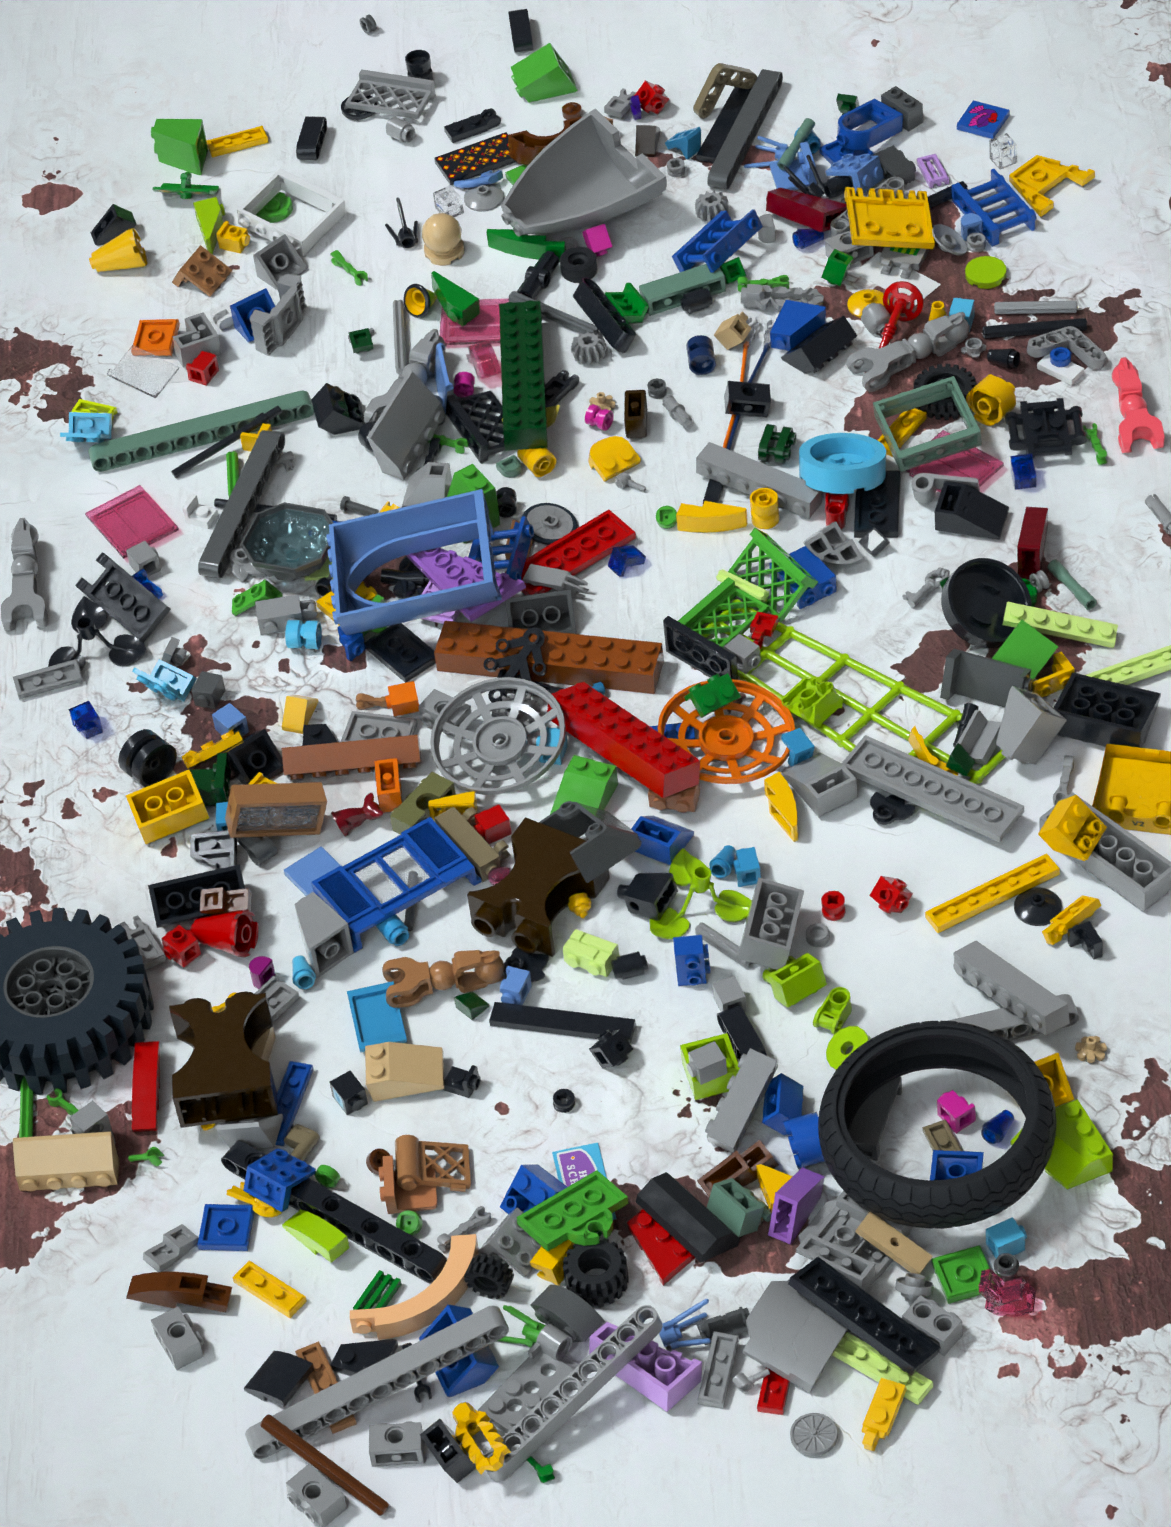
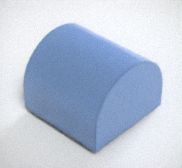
(970, 224)

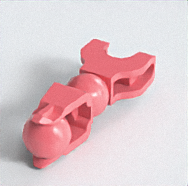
(1137, 421)

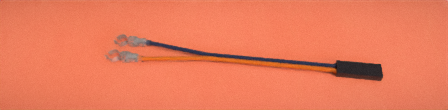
(715, 488)

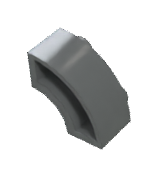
(567, 1312)

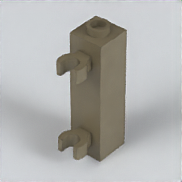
(470, 842)

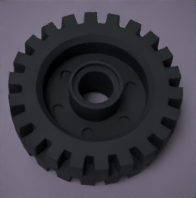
(945, 407)

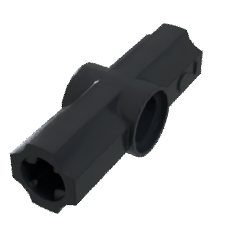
(539, 275)

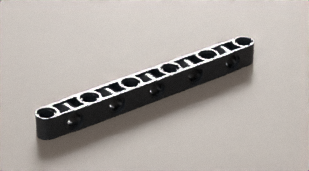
(351, 1220)

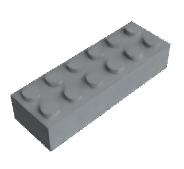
(1125, 863)

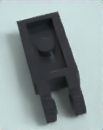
(472, 126)
(559, 387)

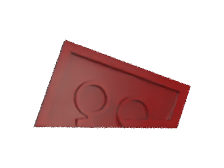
(661, 1248)

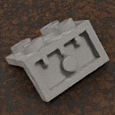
(512, 1244)

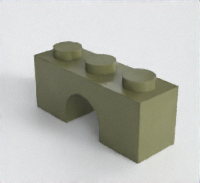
(412, 808)

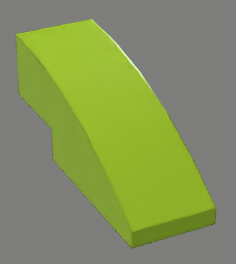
(317, 1235)

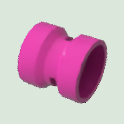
(599, 417)

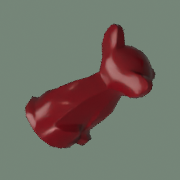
(354, 817)

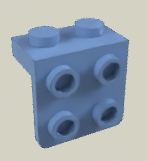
(863, 169)

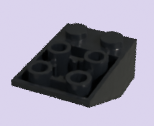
(969, 512)

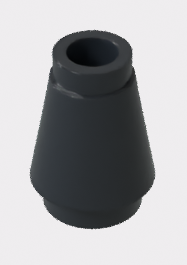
(1004, 357)

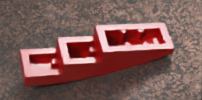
(145, 1086)

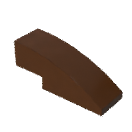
(739, 1167)

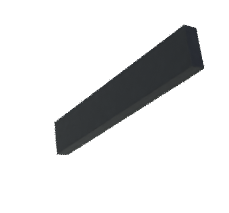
(722, 125)
(558, 1021)

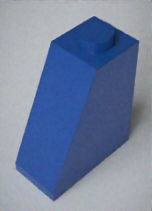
(796, 323)

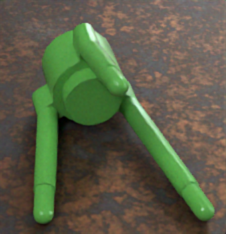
(530, 1330)

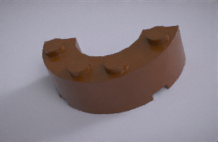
(526, 146)

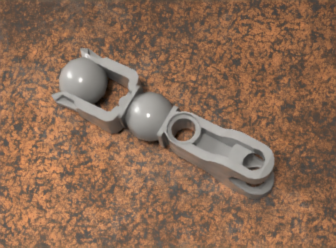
(888, 360)
(420, 363)
(24, 569)

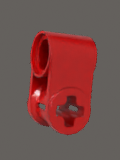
(836, 508)

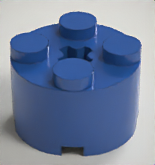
(804, 1139)

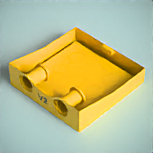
(1135, 788)

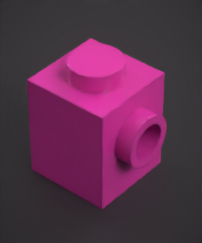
(597, 239)

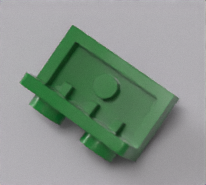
(629, 303)
(713, 695)

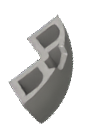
(832, 546)

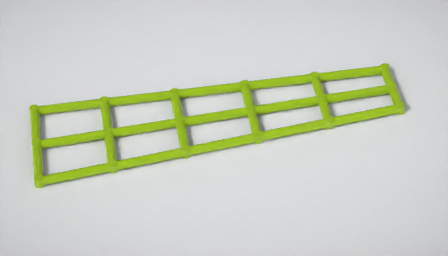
(872, 713)

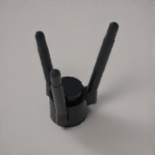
(812, 189)
(406, 236)

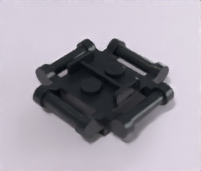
(1045, 429)

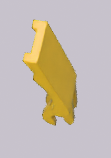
(918, 745)

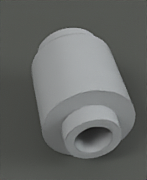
(400, 130)

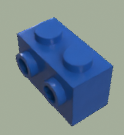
(690, 961)
(782, 1102)

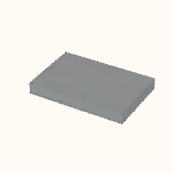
(374, 726)

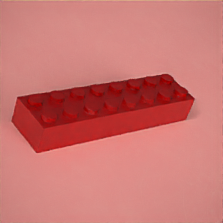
(626, 741)

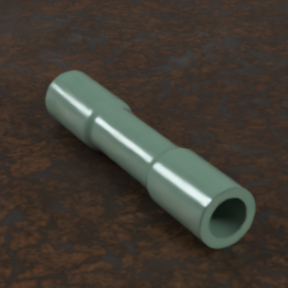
(802, 134)
(1079, 592)

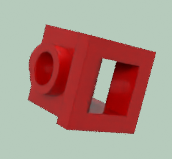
(203, 368)

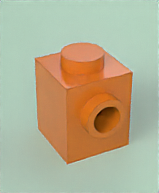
(402, 698)

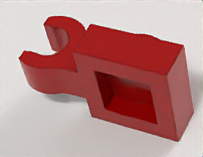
(763, 625)

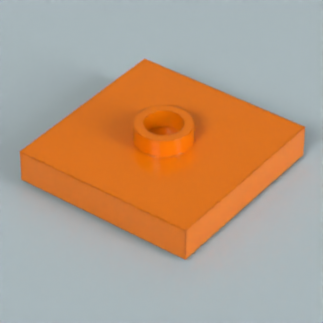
(157, 336)

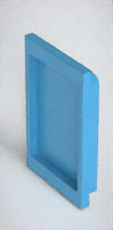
(374, 1018)

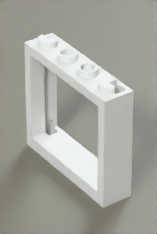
(301, 189)

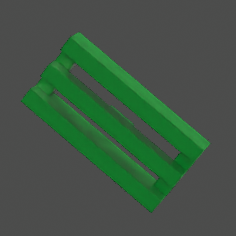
(369, 1291)

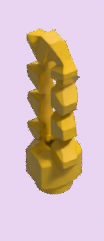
(471, 1422)

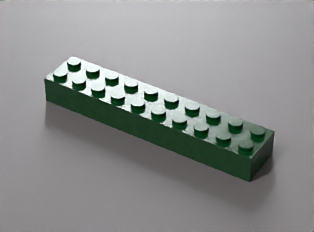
(523, 376)

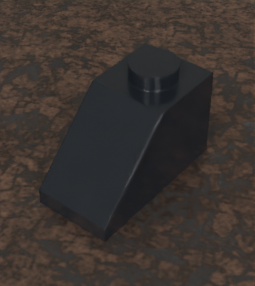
(112, 224)

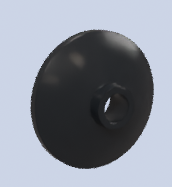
(1037, 906)

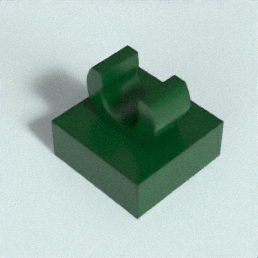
(846, 103)
(360, 340)

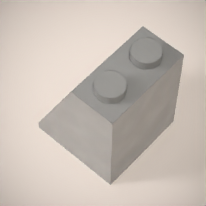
(1027, 726)
(323, 934)

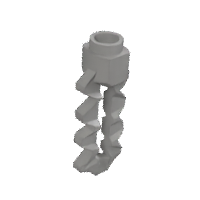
(755, 295)

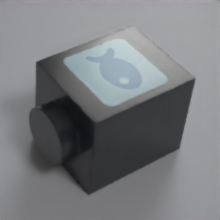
(348, 1092)

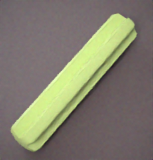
(752, 589)

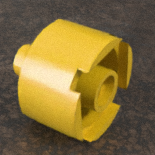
(991, 399)

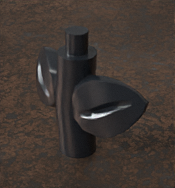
(405, 578)

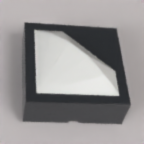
(874, 542)

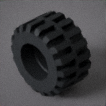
(597, 1288)

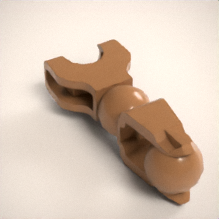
(417, 978)

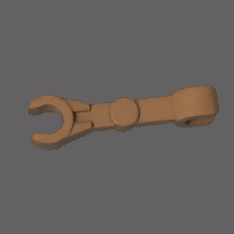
(366, 701)

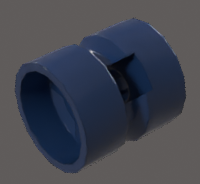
(700, 355)

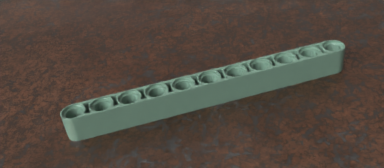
(195, 431)

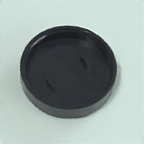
(977, 599)

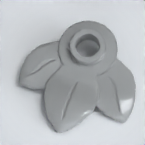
(242, 566)

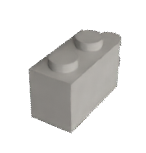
(275, 613)

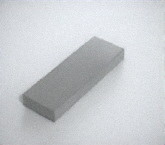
(47, 679)
(718, 1369)

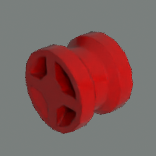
(833, 905)

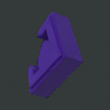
(635, 107)

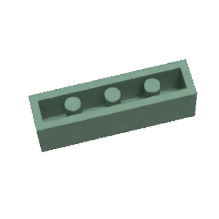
(667, 291)

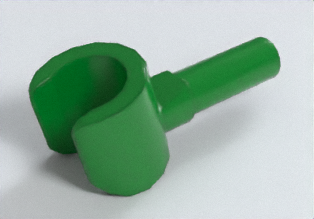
(544, 1473)

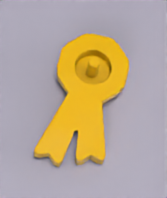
(258, 1206)

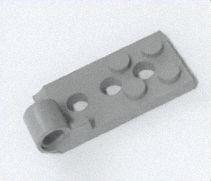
(545, 1354)

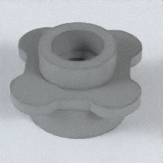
(973, 347)

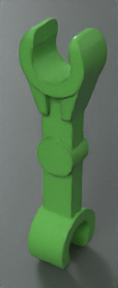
(338, 260)
(782, 281)
(1092, 436)
(457, 444)
(59, 1101)

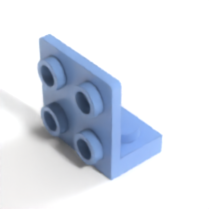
(799, 167)

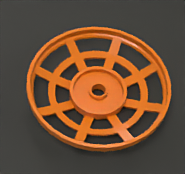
(733, 727)

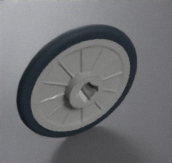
(550, 522)

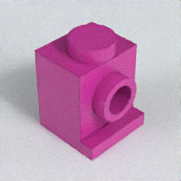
(955, 1111)

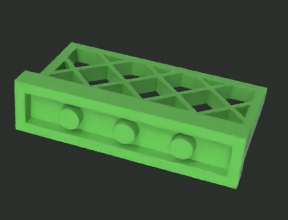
(785, 563)
(719, 600)

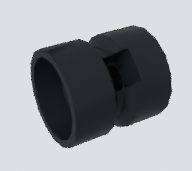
(419, 64)

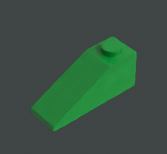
(456, 301)

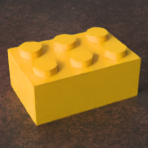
(167, 806)

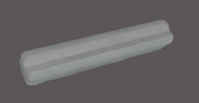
(720, 942)

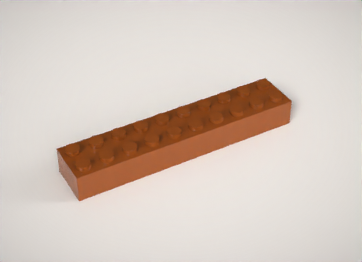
(568, 656)

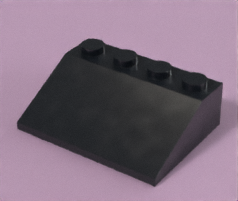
(1106, 711)

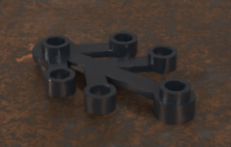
(518, 661)

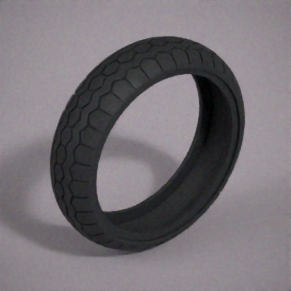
(948, 1201)

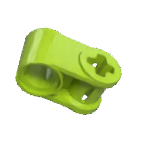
(834, 1010)

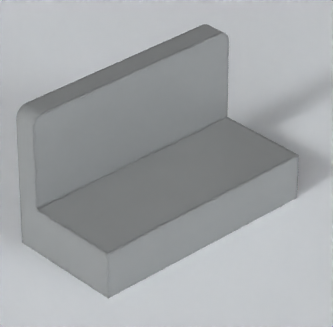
(980, 737)

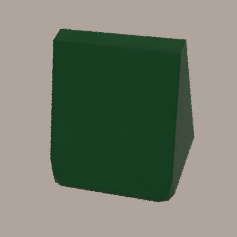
(960, 761)
(470, 1004)

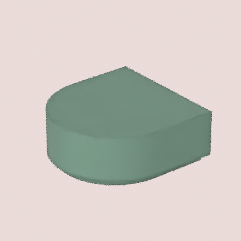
(509, 467)

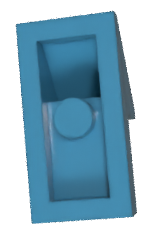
(688, 141)

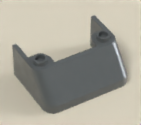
(606, 837)

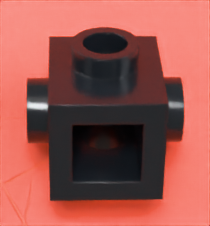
(611, 1048)

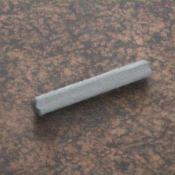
(1035, 307)

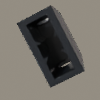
(649, 894)

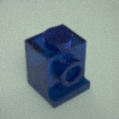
(1023, 471)
(86, 719)

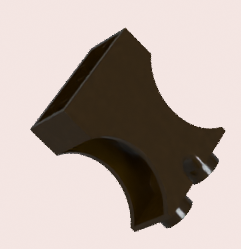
(533, 889)
(223, 1074)

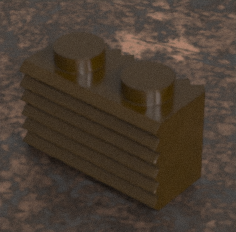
(635, 413)

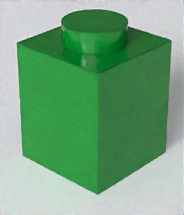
(837, 267)

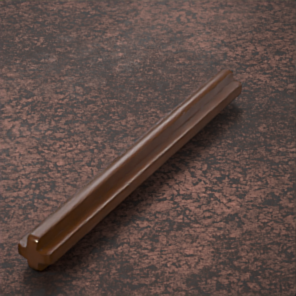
(324, 1465)

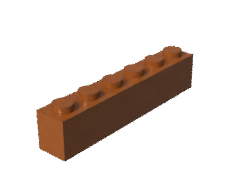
(349, 755)

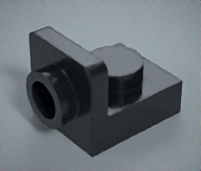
(1088, 937)
(462, 1081)

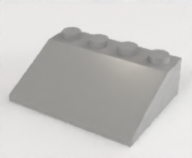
(405, 427)

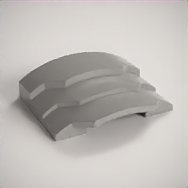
(834, 1240)
(791, 1335)

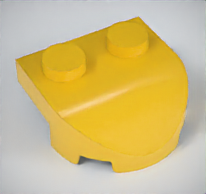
(612, 457)

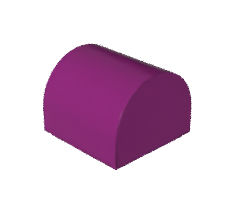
(261, 970)

